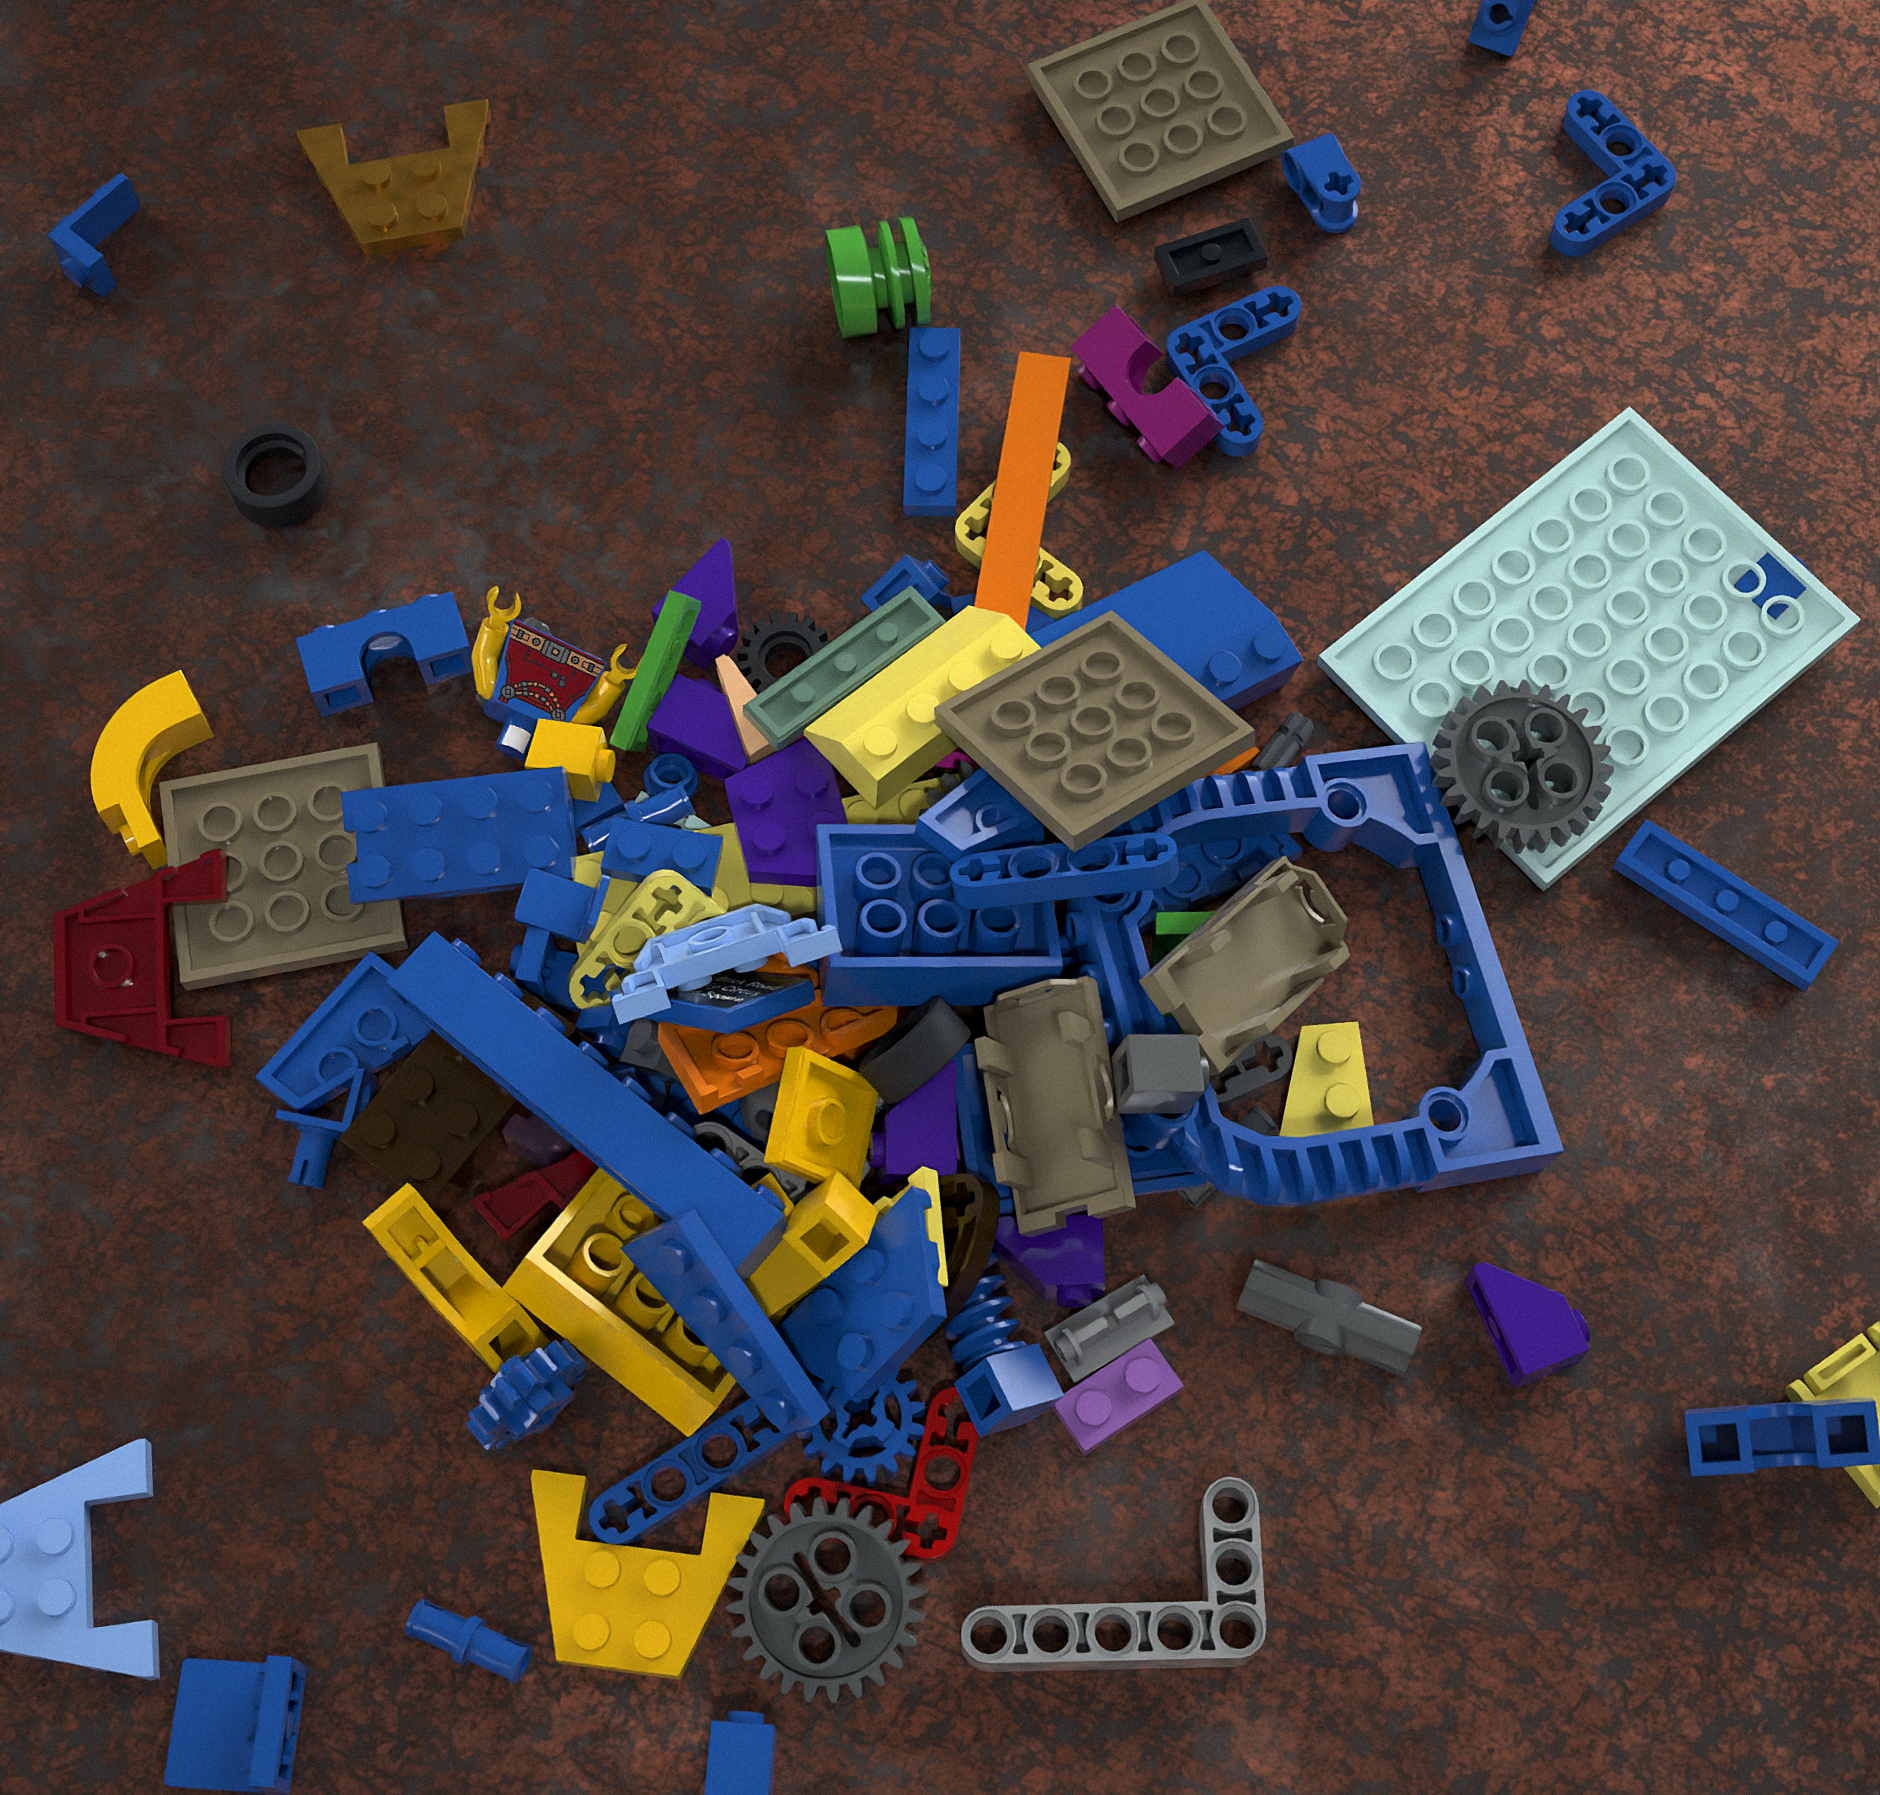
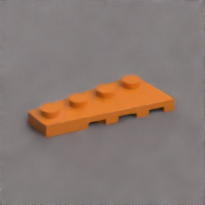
(729, 1066)

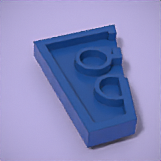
(351, 1029)

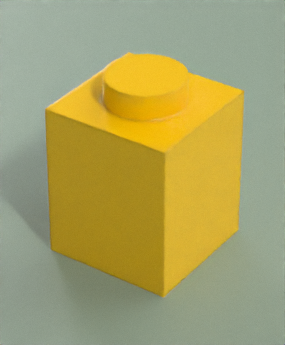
(578, 750)
(830, 1224)

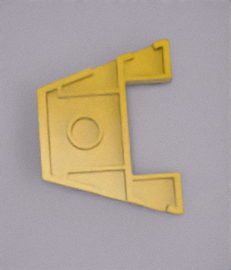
(628, 1603)

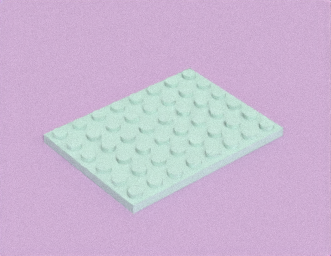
(1609, 591)

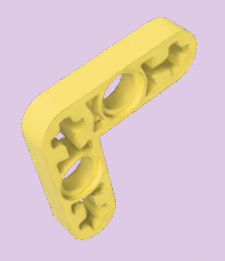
(1056, 574)
(691, 909)

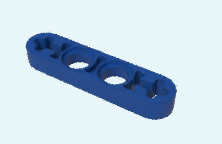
(980, 883)
(699, 1476)

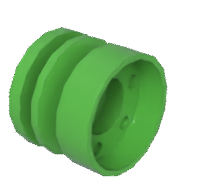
(878, 277)

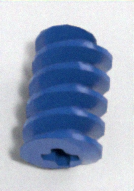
(979, 1324)

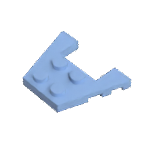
(714, 945)
(49, 1569)

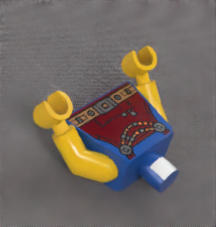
(538, 676)

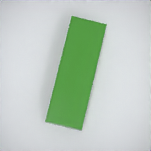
(656, 670)

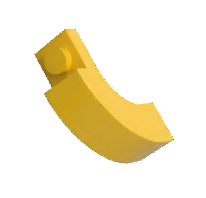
(133, 749)
(452, 1280)

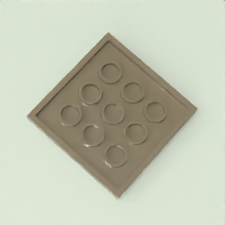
(1159, 108)
(1093, 729)
(282, 868)

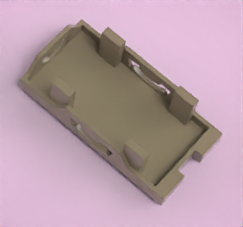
(1250, 962)
(1058, 1102)

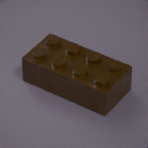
(437, 1121)

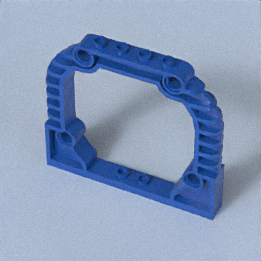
(1386, 803)

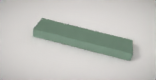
(841, 668)

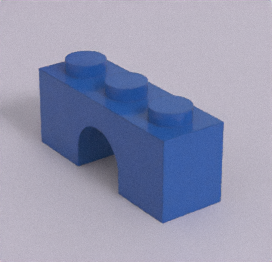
(343, 656)
(1783, 1434)

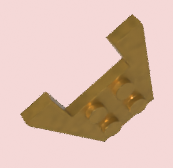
(404, 197)

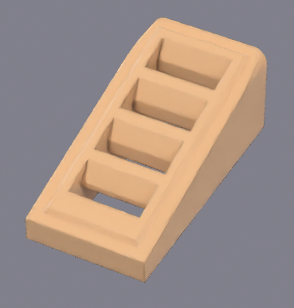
(738, 693)

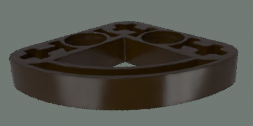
(974, 1231)

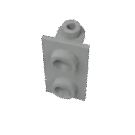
(1110, 1328)

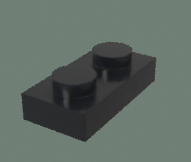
(1210, 257)

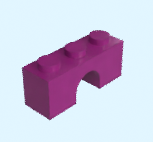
(1117, 357)

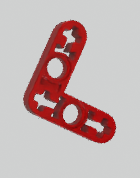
(923, 1500)

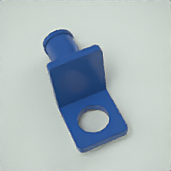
(1501, 24)
(560, 905)
(319, 1134)

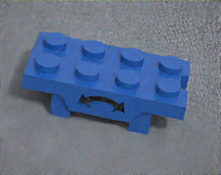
(459, 835)

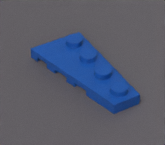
(975, 818)
(1214, 870)
(718, 1307)

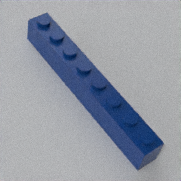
(586, 1103)

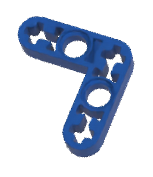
(1624, 175)
(1216, 353)

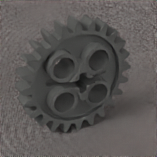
(1567, 760)
(781, 1630)

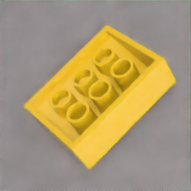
(612, 1313)

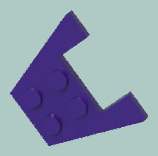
(778, 811)

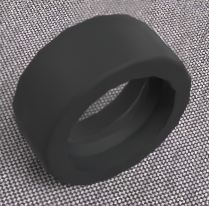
(261, 444)
(914, 1050)

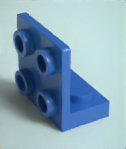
(236, 1725)

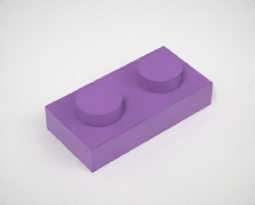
(1117, 1396)

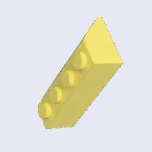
(887, 727)

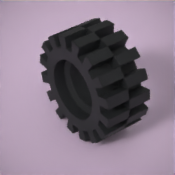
(774, 639)

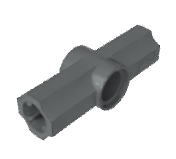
(1329, 1317)

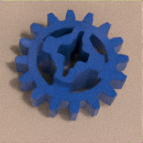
(526, 1394)
(881, 1436)

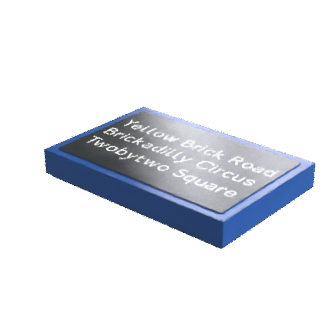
(733, 1001)

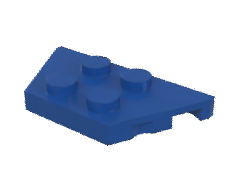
(872, 1306)

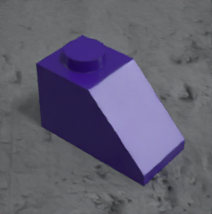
(717, 623)
(698, 725)
(918, 1132)
(1059, 1263)
(1527, 1324)

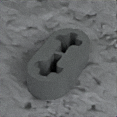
(1257, 1080)

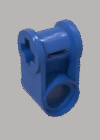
(1324, 182)

